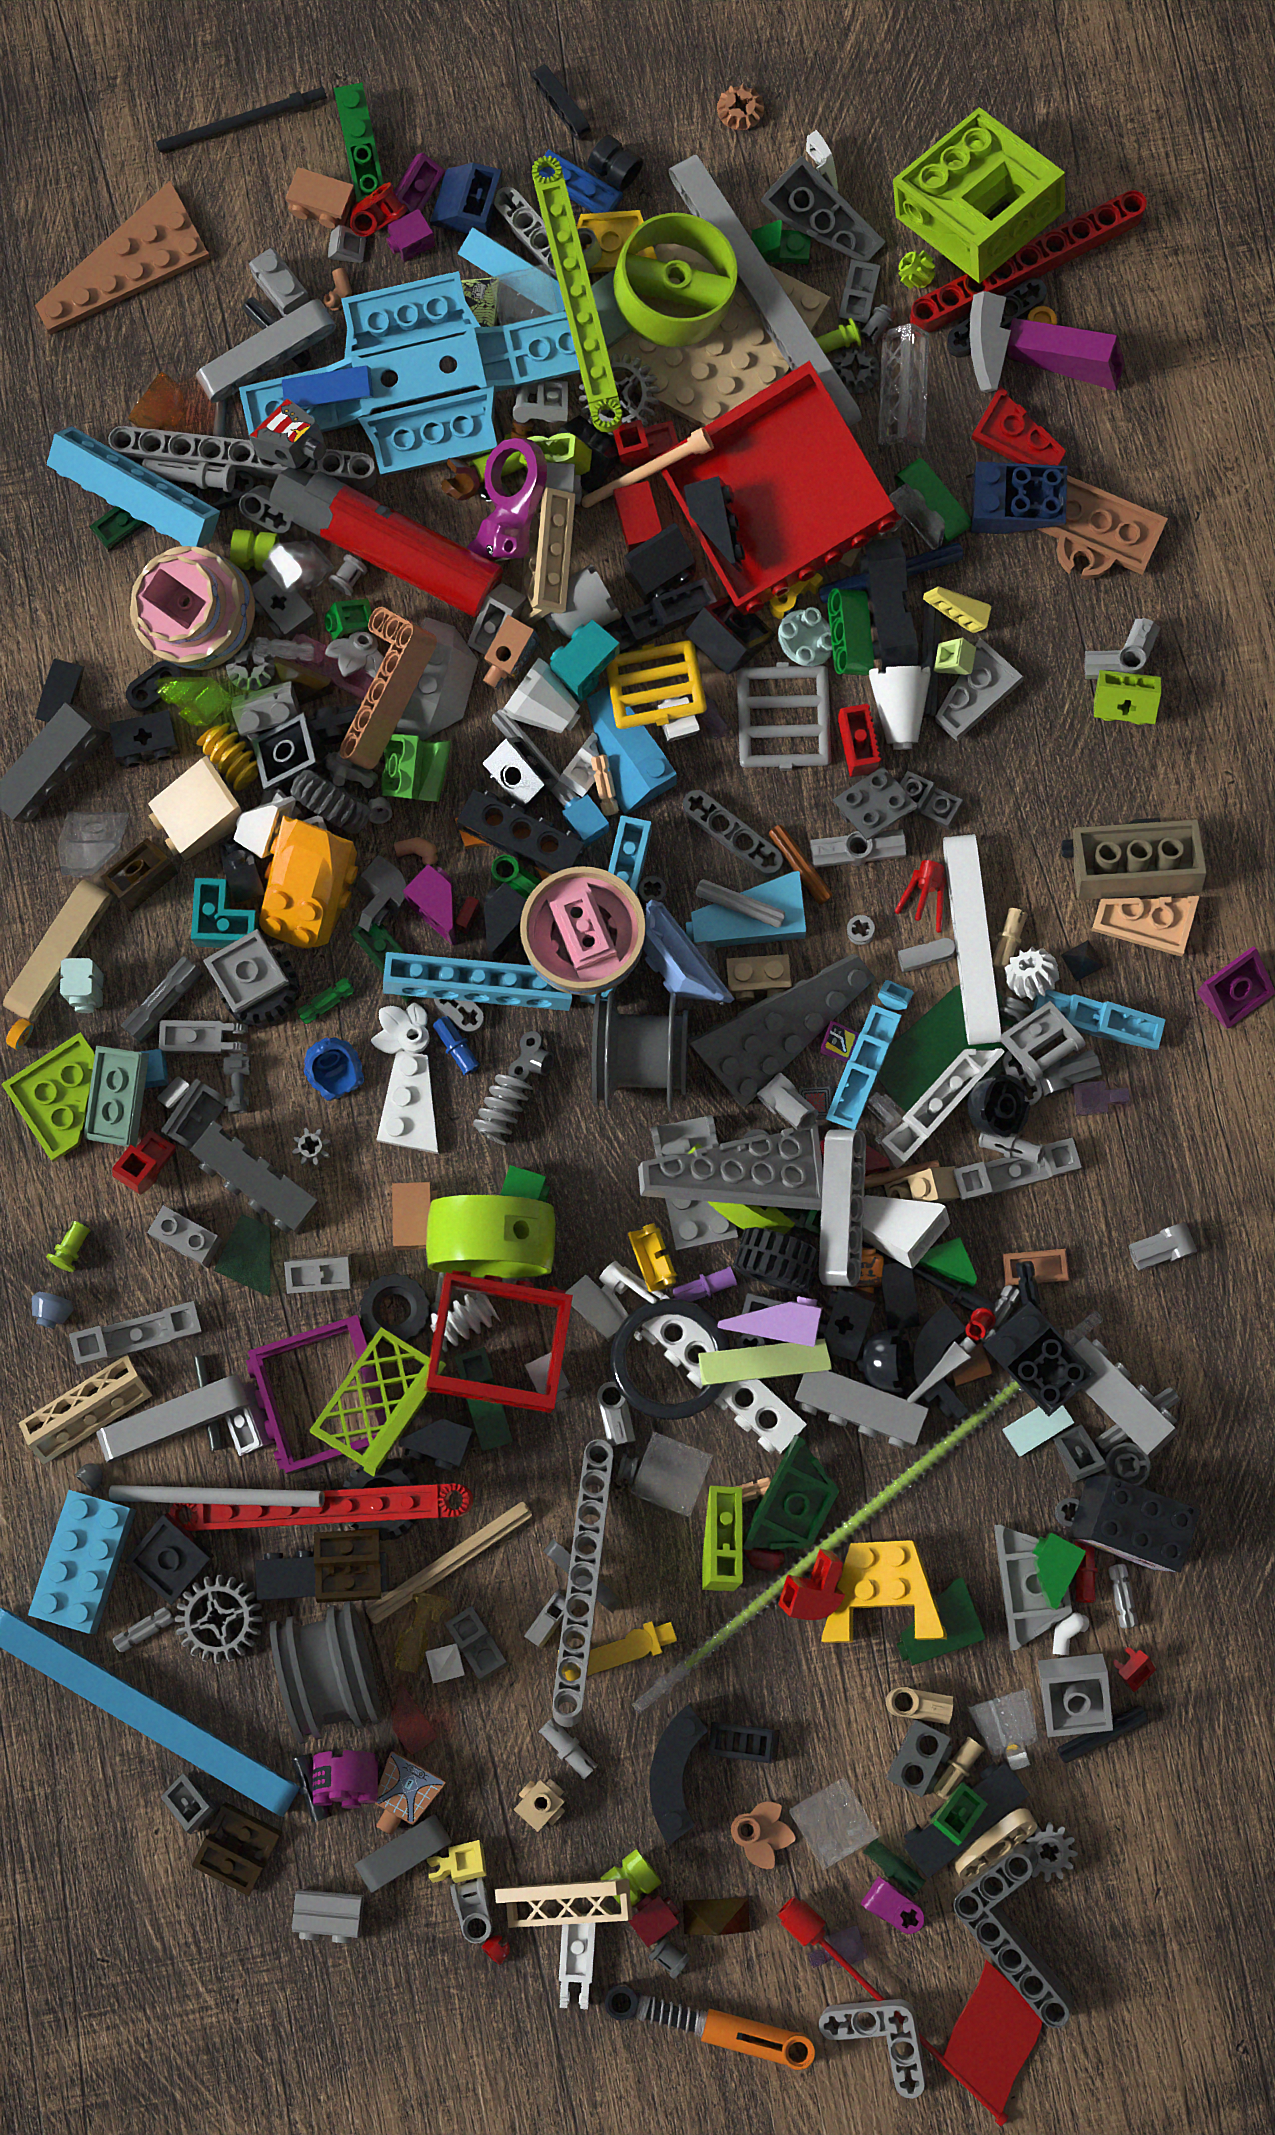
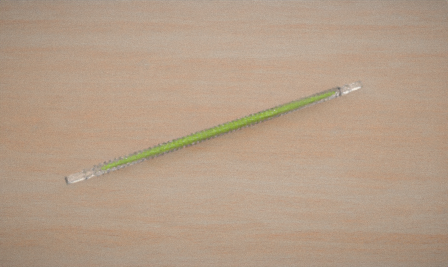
(667, 1682)

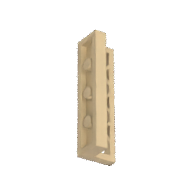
(85, 1413)
(561, 1892)

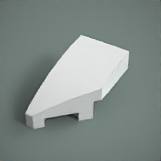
(579, 772)

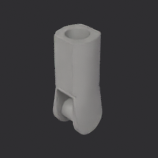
(926, 954)
(545, 1623)

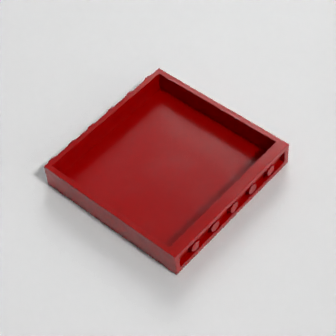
(795, 484)

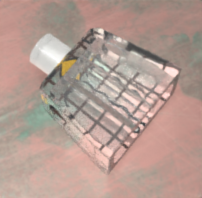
(1007, 1725)

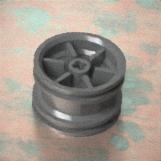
(325, 1672)

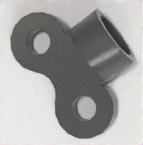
(532, 1058)

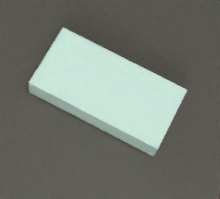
(1036, 1428)

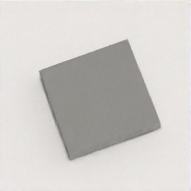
(246, 971)

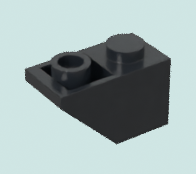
(241, 871)

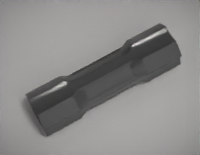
(177, 983)

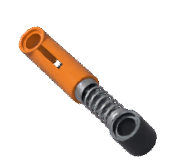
(714, 2027)

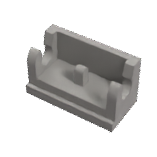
(318, 1273)

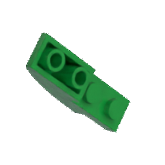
(359, 139)

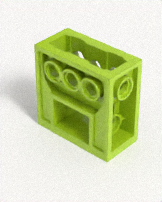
(960, 193)

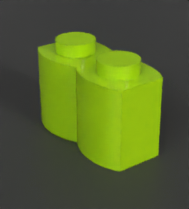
(563, 449)

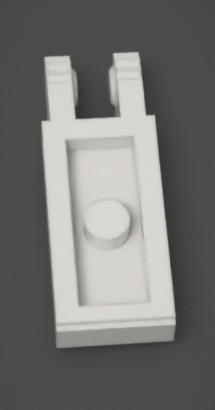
(576, 1960)

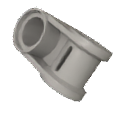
(472, 1907)

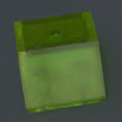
(197, 697)

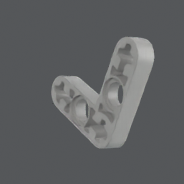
(886, 2026)

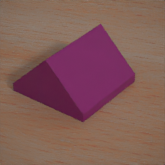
(1237, 988)

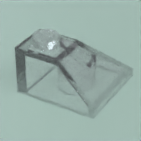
(90, 841)

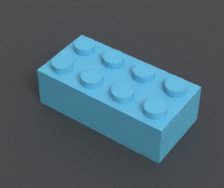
(82, 1562)

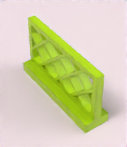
(396, 1422)

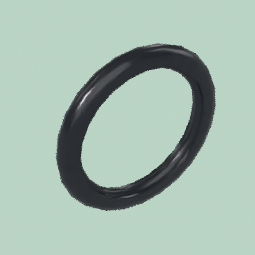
(619, 1352)

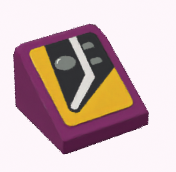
(839, 1042)

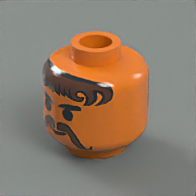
(871, 1270)

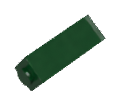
(959, 1622)

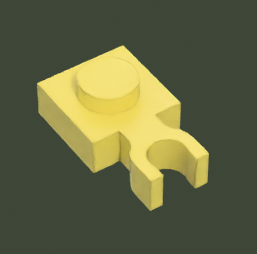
(463, 1863)

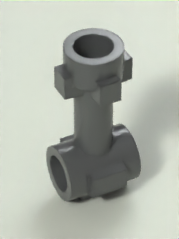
(237, 1066)

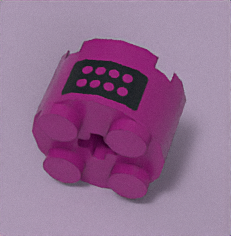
(345, 1778)

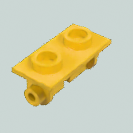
(655, 1268)

